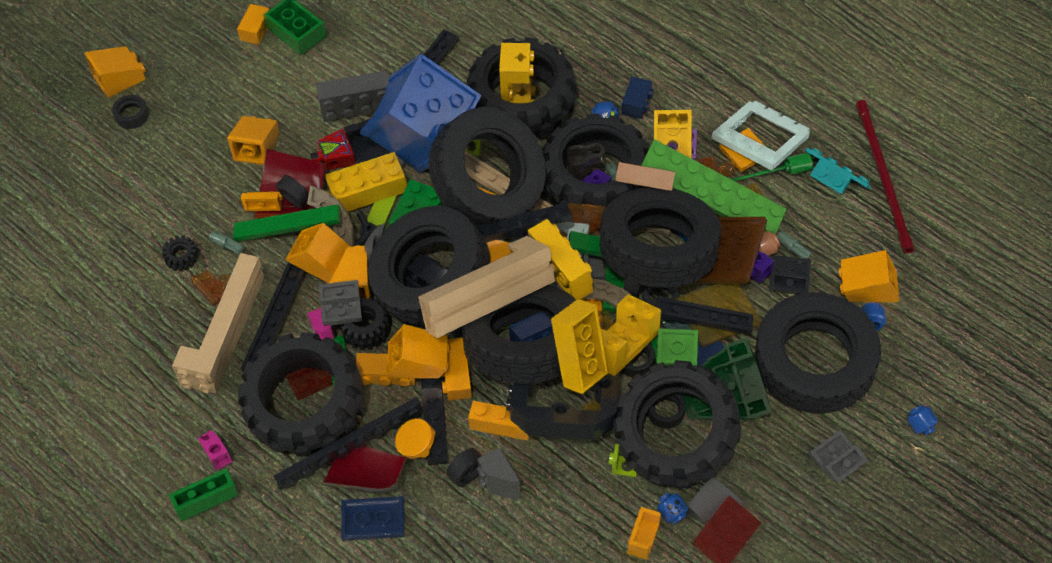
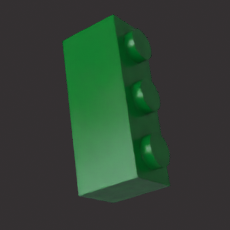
(203, 494)

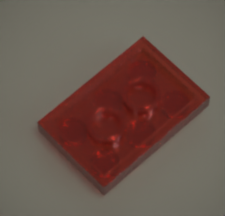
(726, 532)

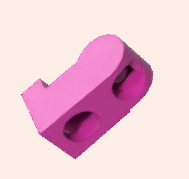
(315, 319)
(215, 450)

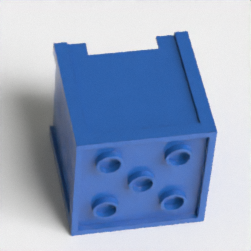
(415, 108)

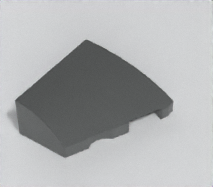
(709, 500)

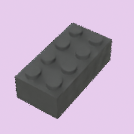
(351, 95)

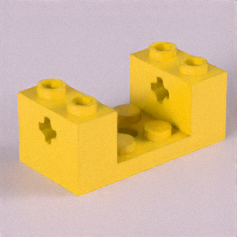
(516, 72)
(674, 127)
(634, 329)

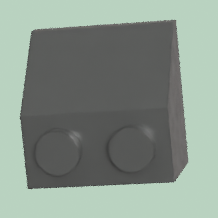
(498, 475)

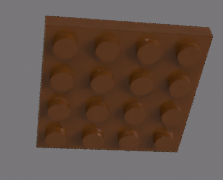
(737, 250)

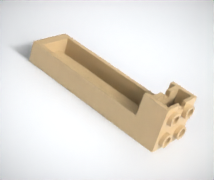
(488, 287)
(207, 366)

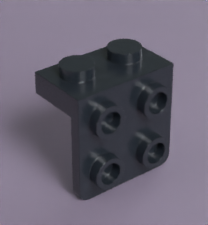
(363, 147)

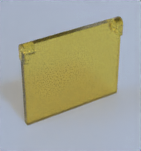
(723, 296)

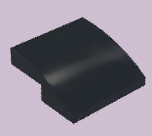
(790, 275)

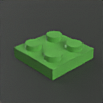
(677, 345)

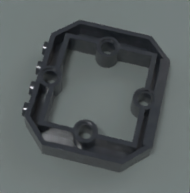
(559, 418)

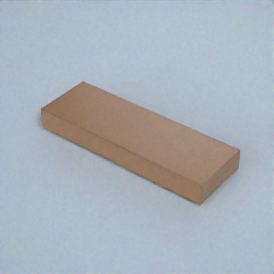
(645, 176)

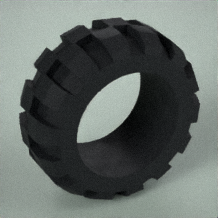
(277, 362)

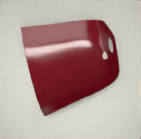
(303, 170)
(365, 470)

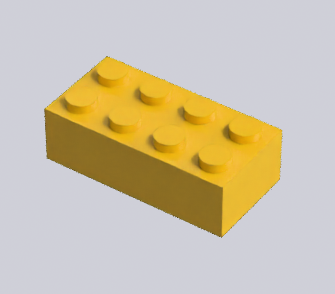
(367, 182)
(570, 270)
(579, 346)

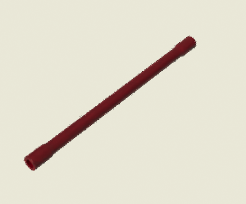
(904, 236)

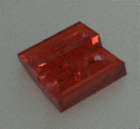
(308, 381)

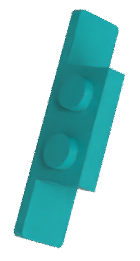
(832, 175)

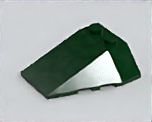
(741, 373)

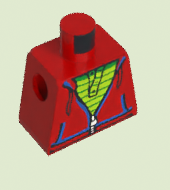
(334, 151)

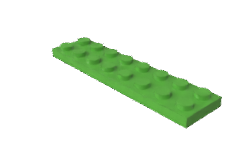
(719, 192)

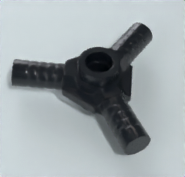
(365, 229)

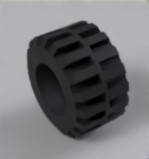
(373, 334)

